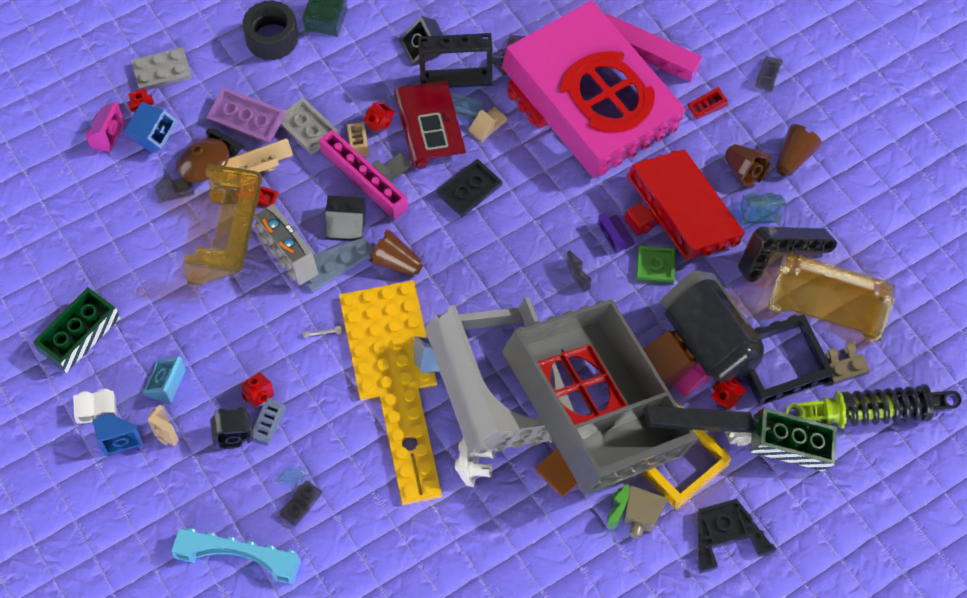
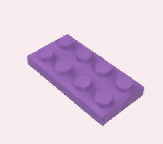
(246, 115)

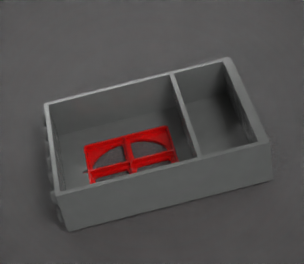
(608, 442)

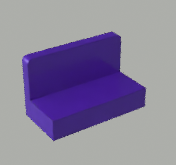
(615, 232)

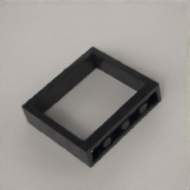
(457, 44)
(802, 383)

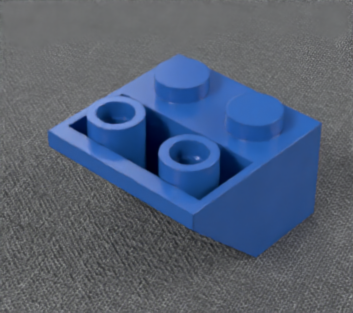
(150, 127)

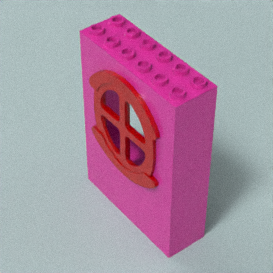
(549, 74)

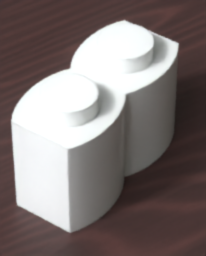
(91, 405)

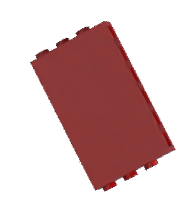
(685, 204)

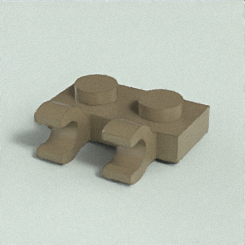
(849, 368)

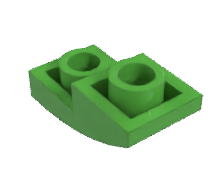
(620, 502)

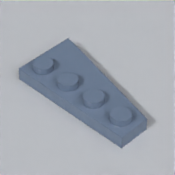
(338, 261)

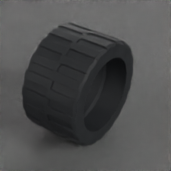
(270, 46)

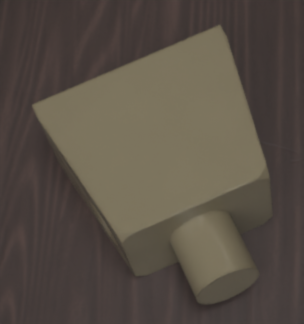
(643, 511)

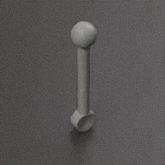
(338, 330)

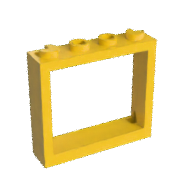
(668, 491)

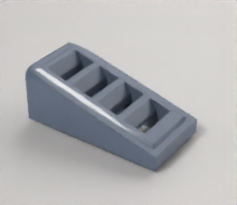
(276, 406)

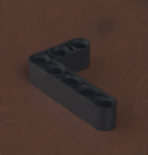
(781, 239)

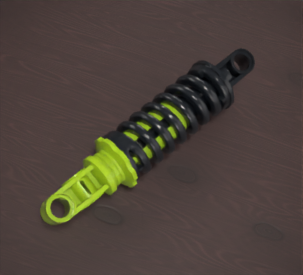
(877, 406)

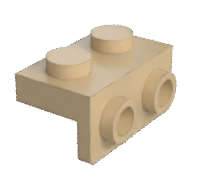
(161, 427)

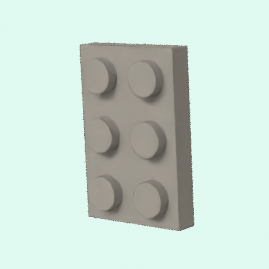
(161, 69)
(306, 125)

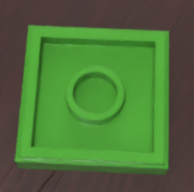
(656, 264)

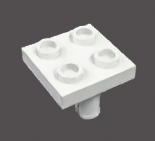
(468, 465)

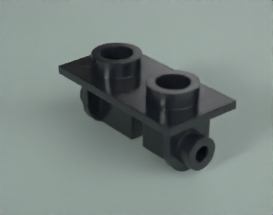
(233, 146)

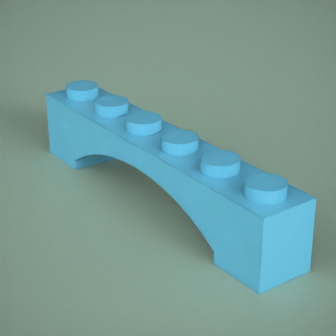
(193, 545)

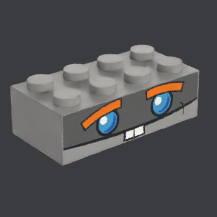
(286, 245)

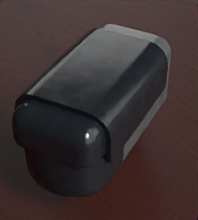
(713, 327)

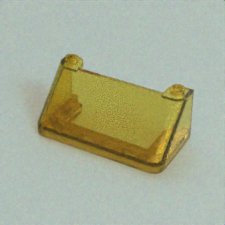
(239, 195)
(833, 295)

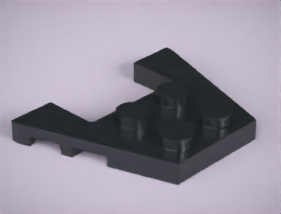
(723, 525)

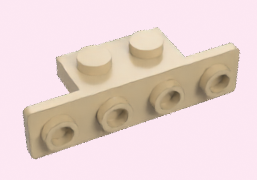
(263, 157)

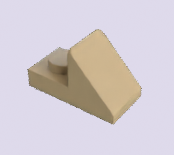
(487, 123)

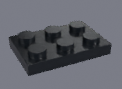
(469, 187)

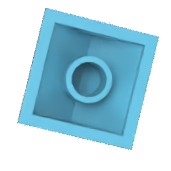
(165, 379)

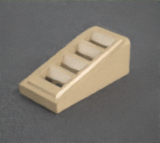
(358, 138)

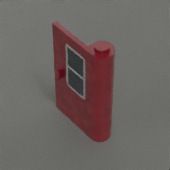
(425, 124)

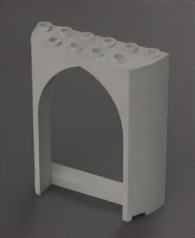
(481, 417)

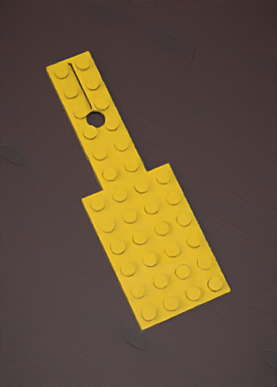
(381, 345)

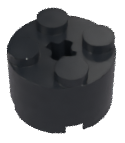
(231, 428)

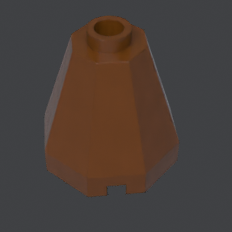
(747, 164)

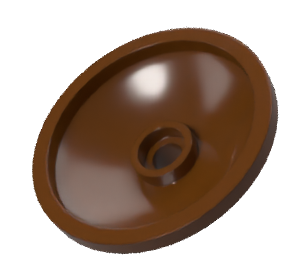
(194, 158)

